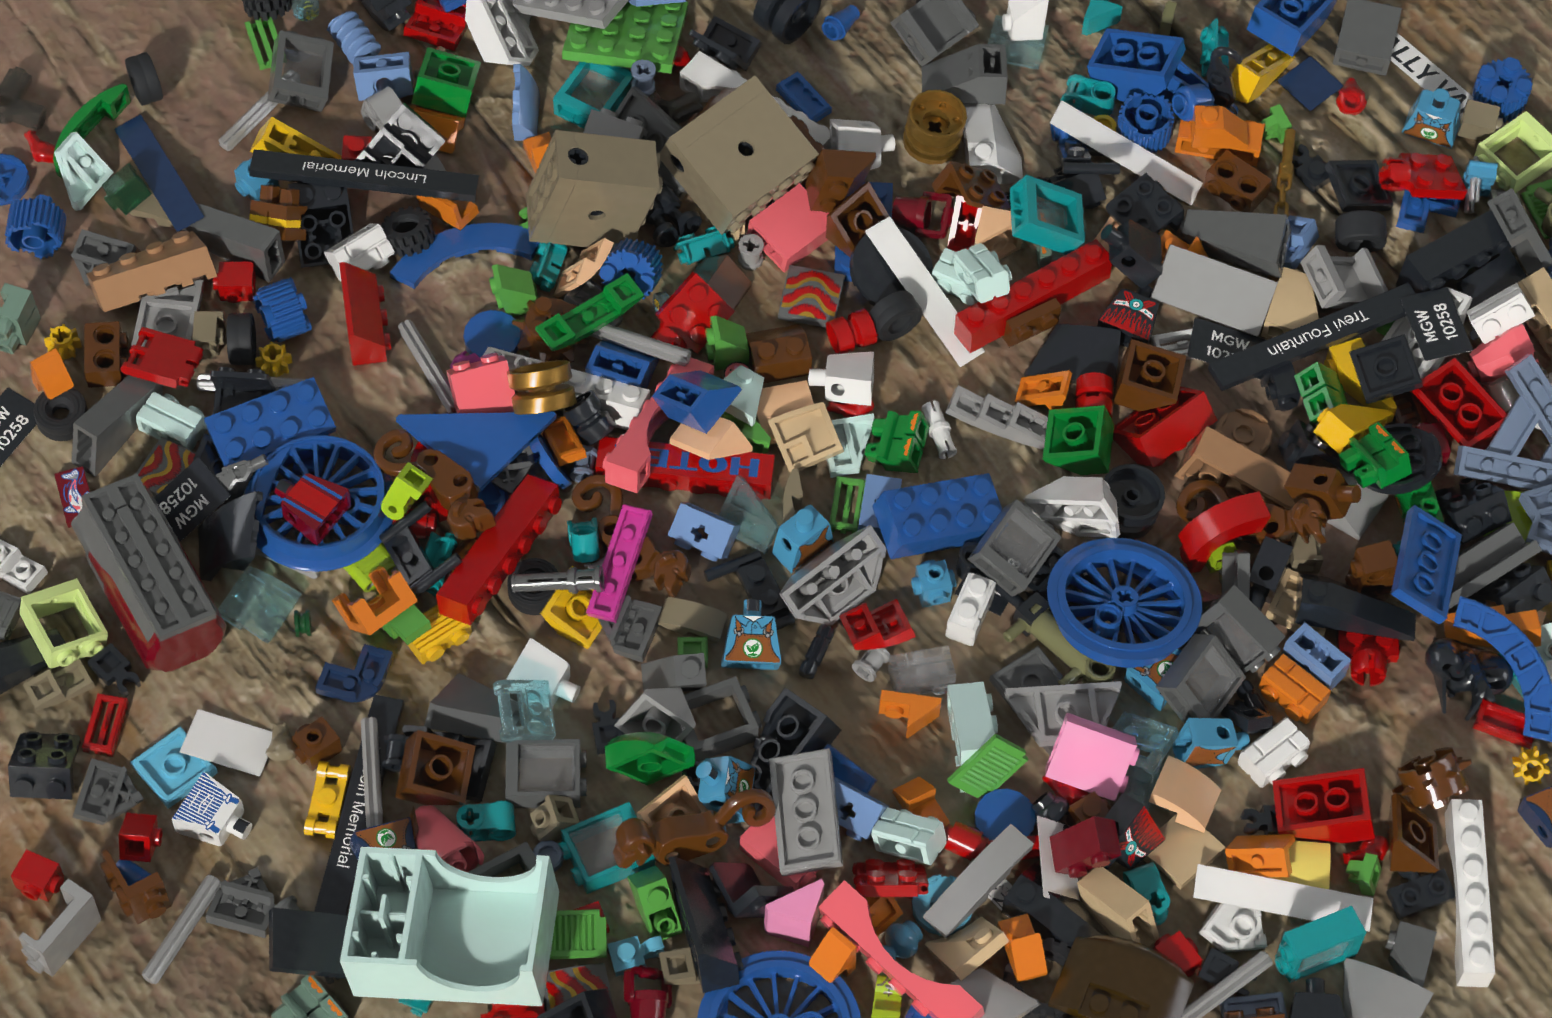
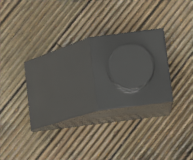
(1410, 951)

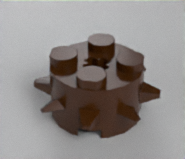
(530, 340)
(1433, 778)

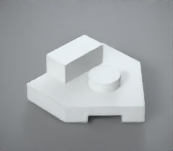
(1234, 928)

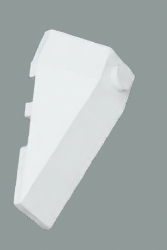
(1025, 19)
(990, 144)

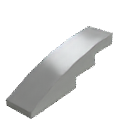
(998, 417)
(978, 880)

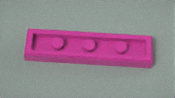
(620, 562)

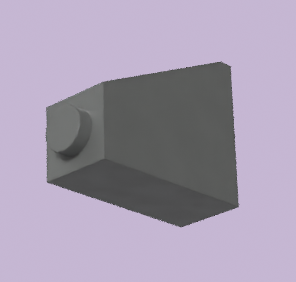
(675, 671)
(468, 710)

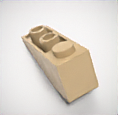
(1538, 292)

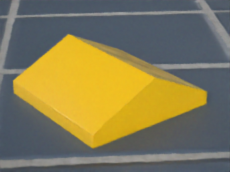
(569, 618)

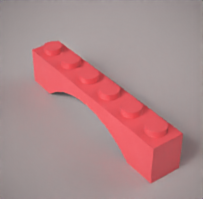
(630, 460)
(852, 917)

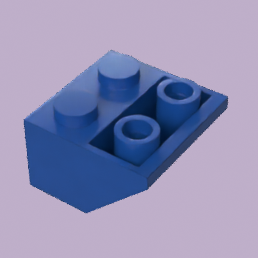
(621, 364)
(695, 398)

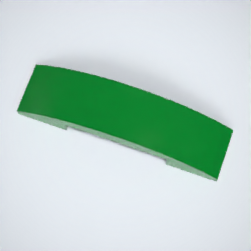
(108, 104)
(591, 315)

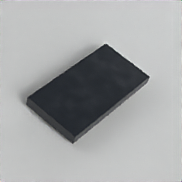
(306, 942)

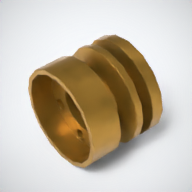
(934, 127)

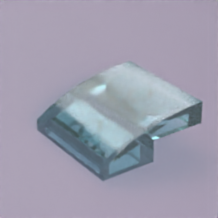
(1019, 53)
(258, 603)

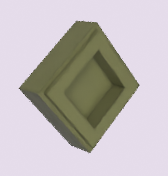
(1167, 18)

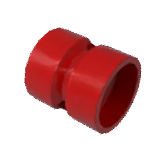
(854, 331)
(1095, 390)

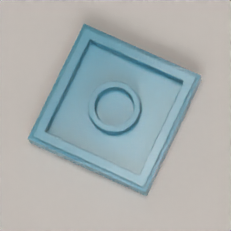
(169, 771)

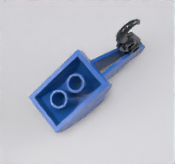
(1154, 66)

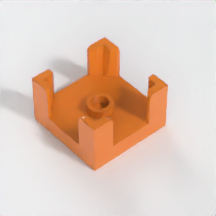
(392, 600)

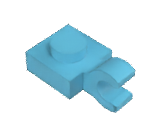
(631, 953)

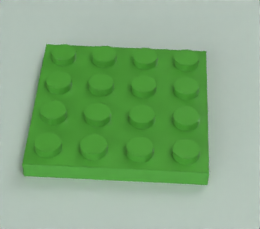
(632, 35)

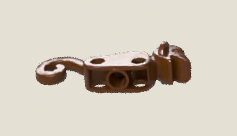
(449, 483)
(1304, 518)
(668, 568)
(688, 832)

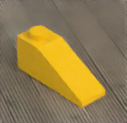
(1258, 72)
(282, 138)
(1340, 361)
(1348, 421)

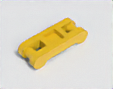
(327, 799)

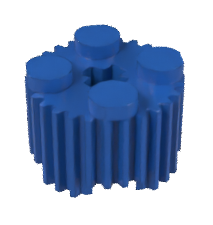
(1504, 86)
(1146, 121)
(35, 226)
(637, 260)
(282, 310)

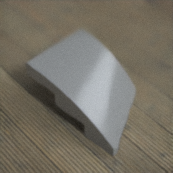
(1380, 994)
(997, 996)

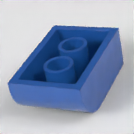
(1289, 22)

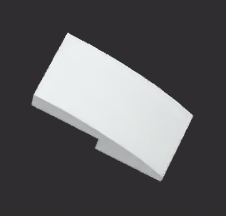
(18, 569)

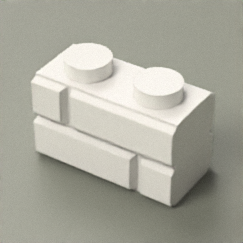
(362, 249)
(1500, 313)
(970, 609)
(1274, 753)

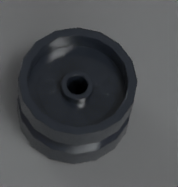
(786, 18)
(1138, 498)

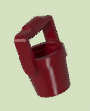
(917, 213)
(646, 1002)

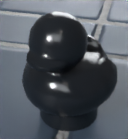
(1051, 807)

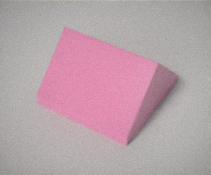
(795, 914)

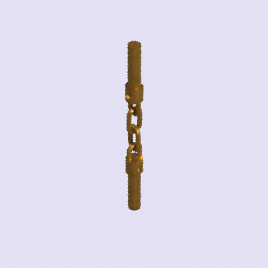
(1285, 174)

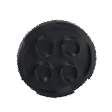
(873, 274)
(1424, 457)

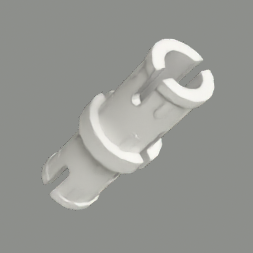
(939, 430)

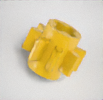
(64, 341)
(274, 359)
(1531, 756)

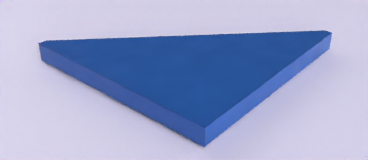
(477, 441)

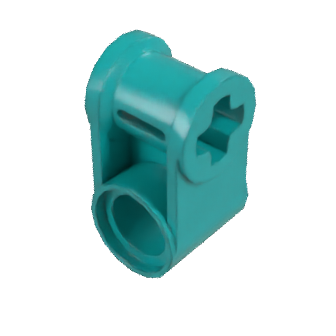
(1090, 96)
(584, 540)
(489, 820)
(1148, 883)

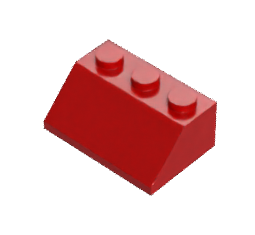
(364, 315)
(1461, 405)
(1160, 431)

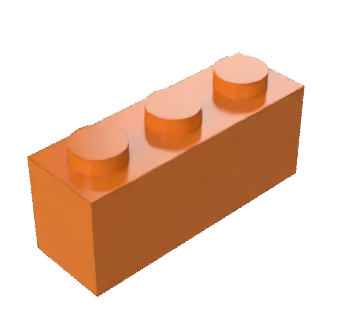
(1249, 155)

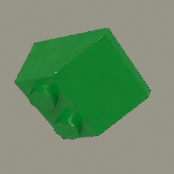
(446, 82)
(1079, 439)

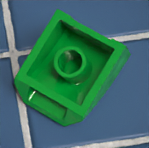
(648, 756)

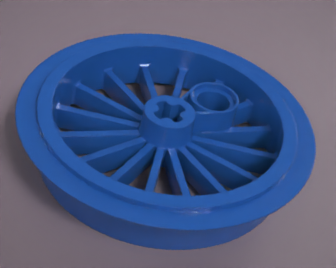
(334, 554)
(1122, 603)
(786, 965)

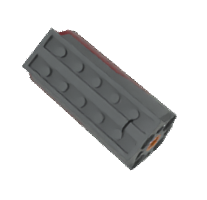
(147, 576)

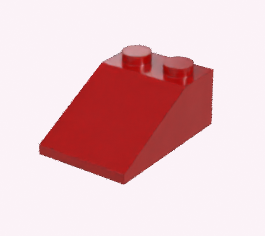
(1325, 806)

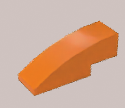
(1526, 621)

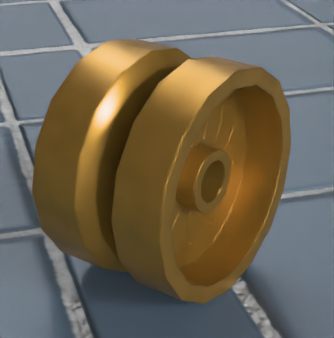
(541, 387)

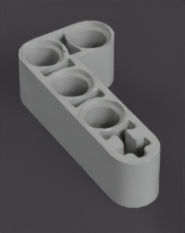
(380, 108)

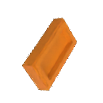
(563, 442)

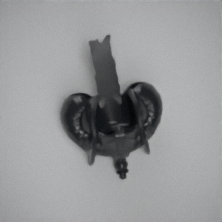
(1465, 669)

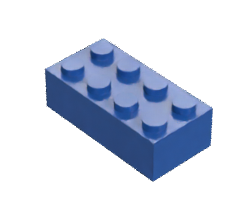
(936, 515)

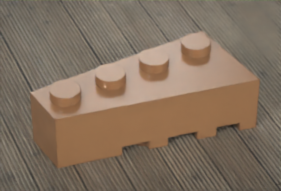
(151, 271)
(1234, 468)

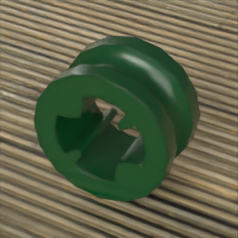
(302, 623)

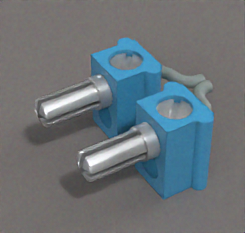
(1478, 181)

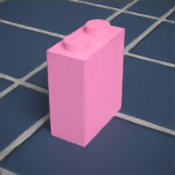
(1092, 757)

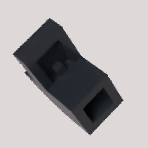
(387, 13)

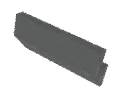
(1489, 560)

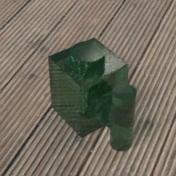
(125, 189)

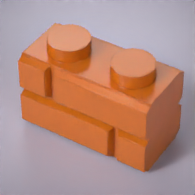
(1294, 689)

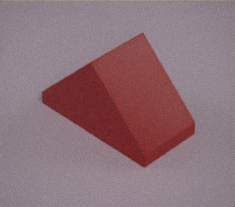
(963, 225)

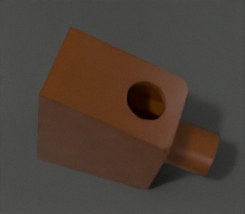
(1323, 485)

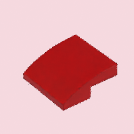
(435, 26)
(878, 627)

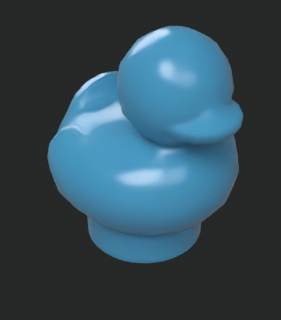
(902, 939)

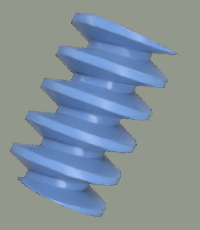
(353, 36)

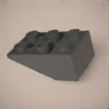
(971, 74)

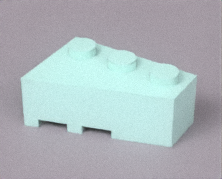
(970, 718)

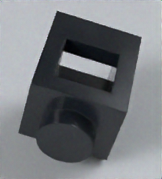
(1281, 388)

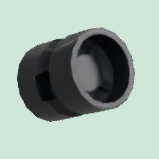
(591, 421)

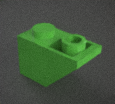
(513, 289)
(726, 343)
(655, 903)

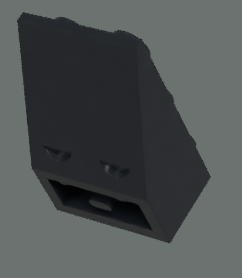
(325, 221)

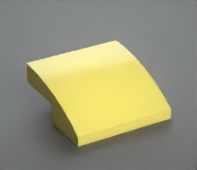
(1309, 864)

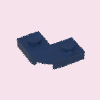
(359, 683)

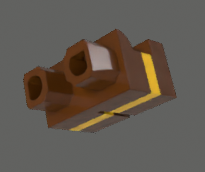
(282, 214)

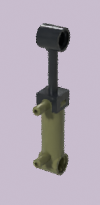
(1036, 619)

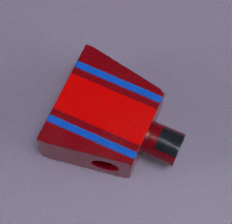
(313, 505)

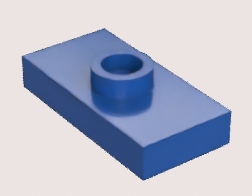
(803, 97)
(850, 772)

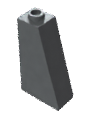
(1241, 238)
(240, 240)
(109, 423)

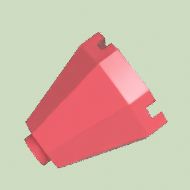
(1493, 358)

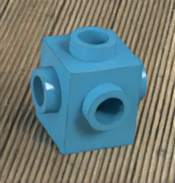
(248, 185)
(933, 583)

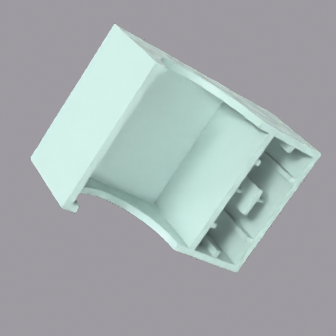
(448, 933)

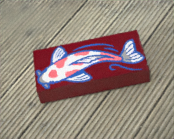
(71, 487)

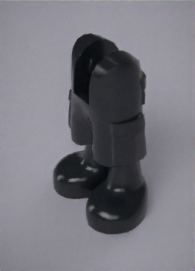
(668, 205)

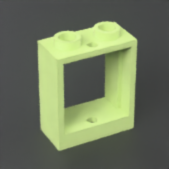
(1533, 135)
(55, 600)

